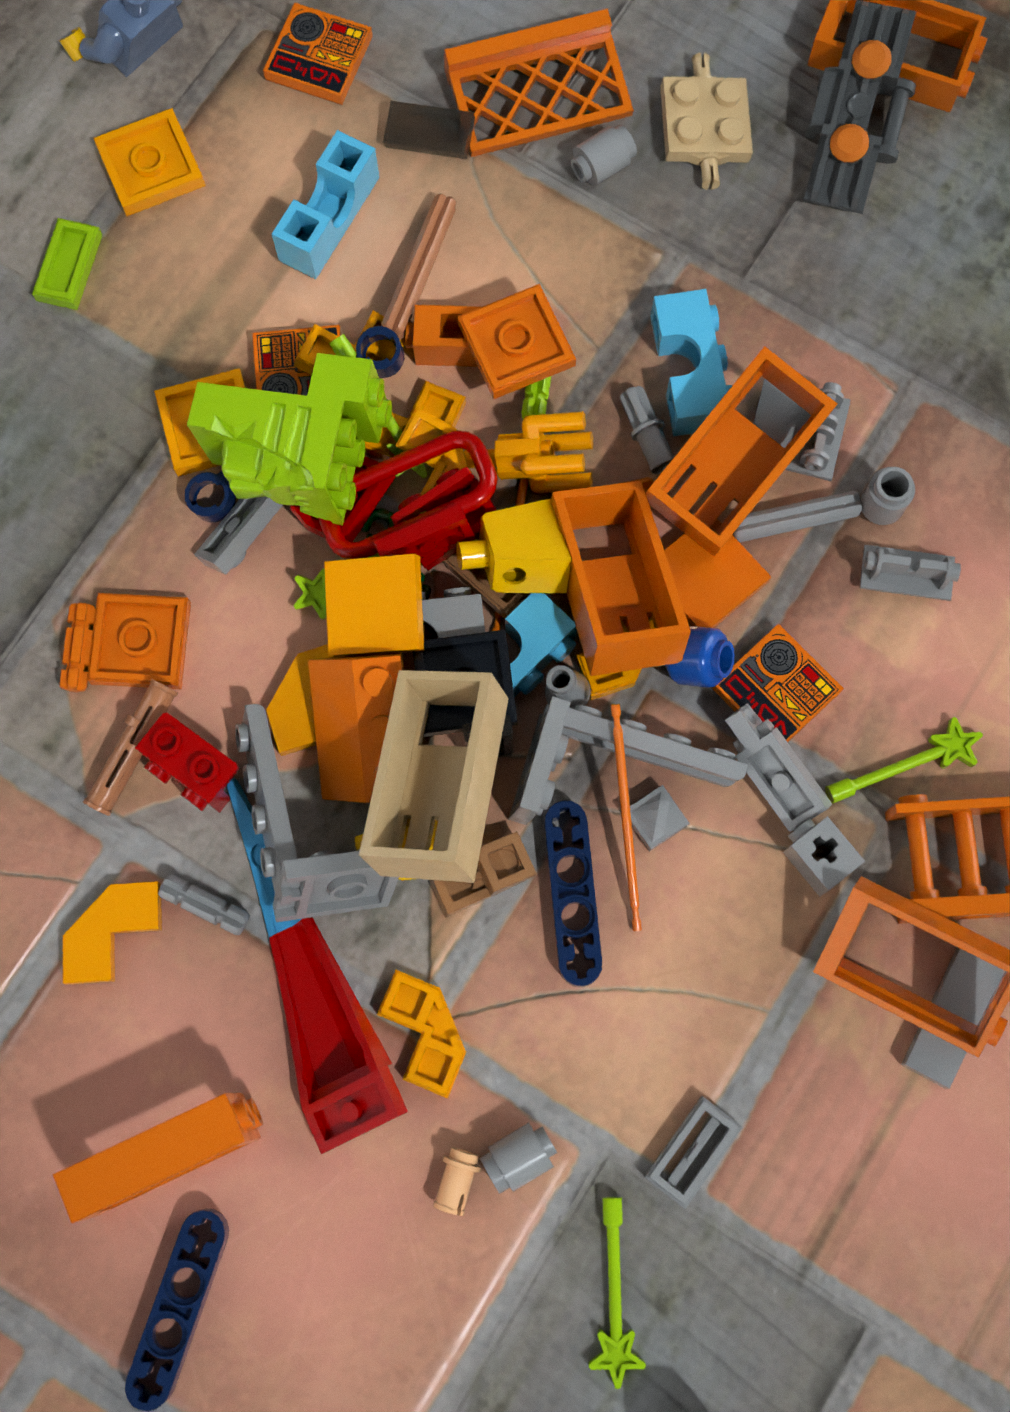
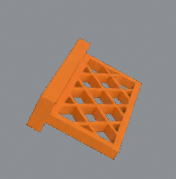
(532, 47)

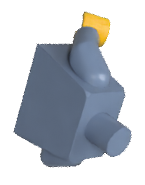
(126, 33)

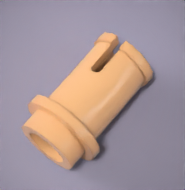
(456, 1181)

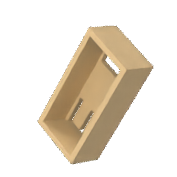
(434, 780)

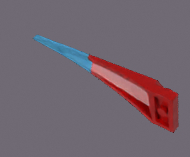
(334, 1047)

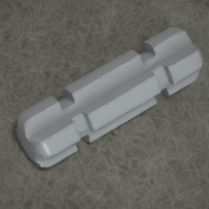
(204, 904)

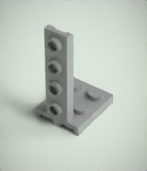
(586, 725)
(303, 886)

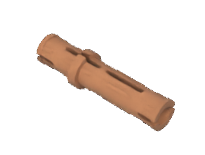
(103, 797)

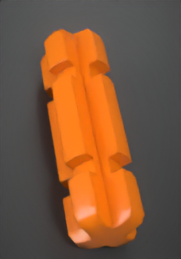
(77, 647)

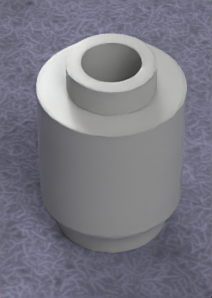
(603, 155)
(887, 495)
(518, 1158)

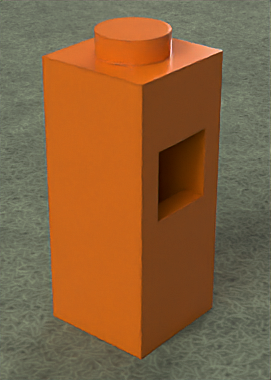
(438, 337)

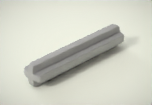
(799, 516)

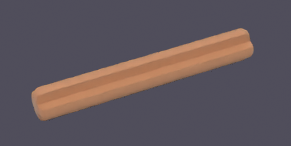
(419, 264)

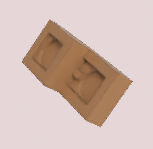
(499, 868)

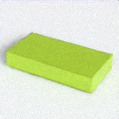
(67, 264)

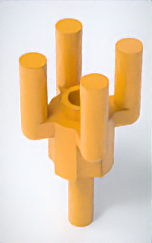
(534, 457)

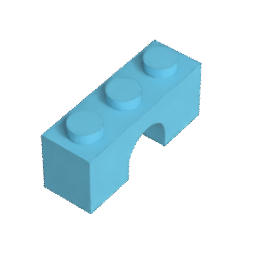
(312, 231)
(687, 327)
(542, 635)

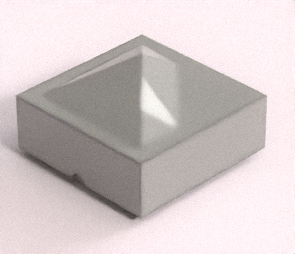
(657, 818)

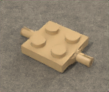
(706, 120)

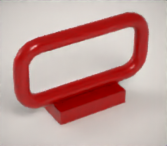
(433, 530)

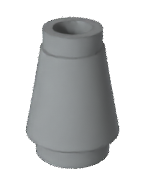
(577, 690)

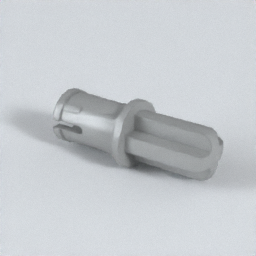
(647, 428)

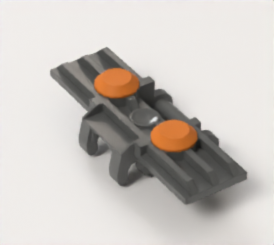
(845, 103)

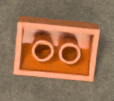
(351, 719)

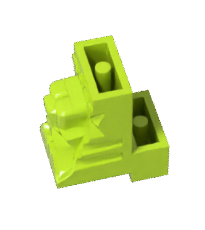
(295, 444)

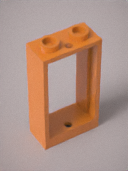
(931, 21)
(899, 1000)
(158, 1155)

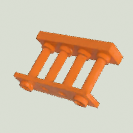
(972, 898)

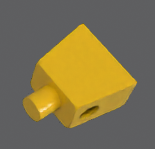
(519, 550)

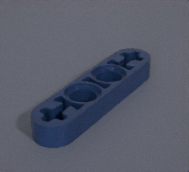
(579, 892)
(174, 1306)

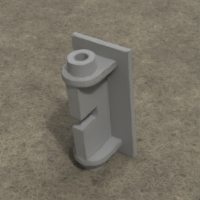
(908, 572)

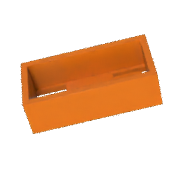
(735, 455)
(622, 586)

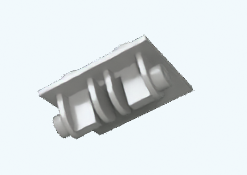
(783, 418)

